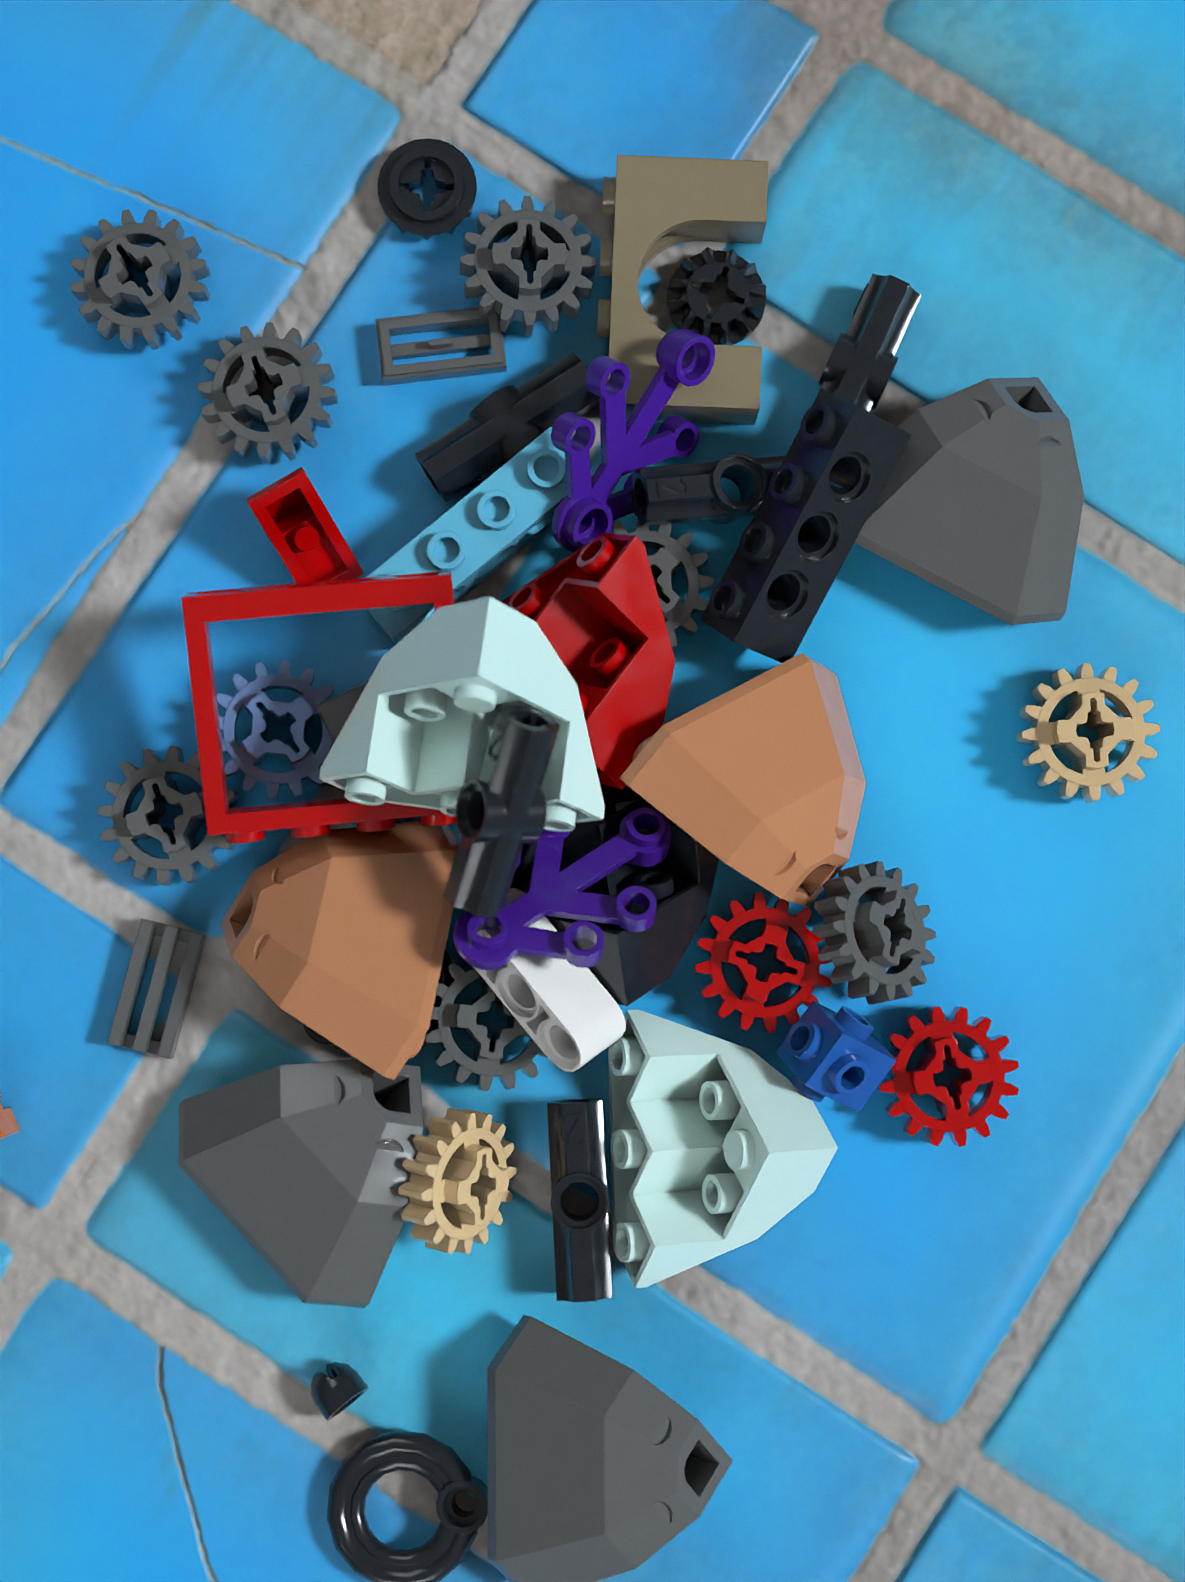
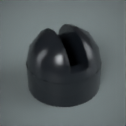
(337, 1389)

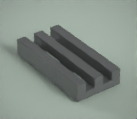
(445, 368)
(132, 984)

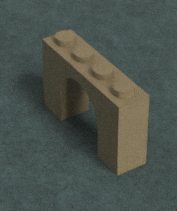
(654, 208)

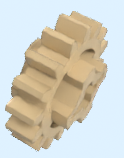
(1088, 758)
(457, 1180)

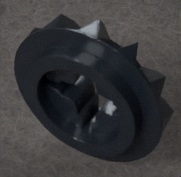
(406, 170)
(732, 321)

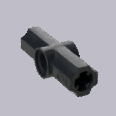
(865, 354)
(505, 426)
(694, 490)
(501, 810)
(579, 1241)

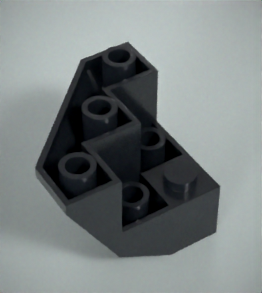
(681, 884)

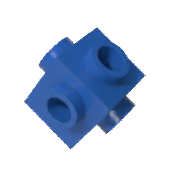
(826, 1046)

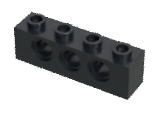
(804, 527)

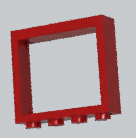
(310, 817)

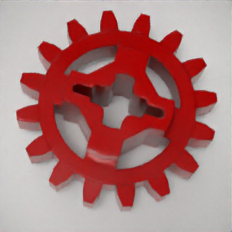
(753, 991)
(952, 1104)

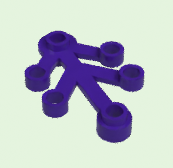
(588, 503)
(562, 896)

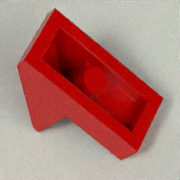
(303, 530)

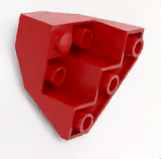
(613, 640)

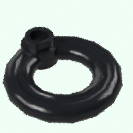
(446, 1474)

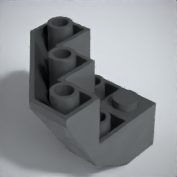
(986, 500)
(309, 1169)
(586, 1461)

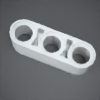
(556, 1003)

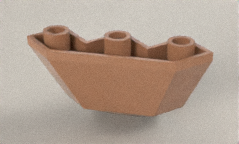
(763, 778)
(351, 936)

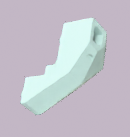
(435, 706)
(702, 1146)

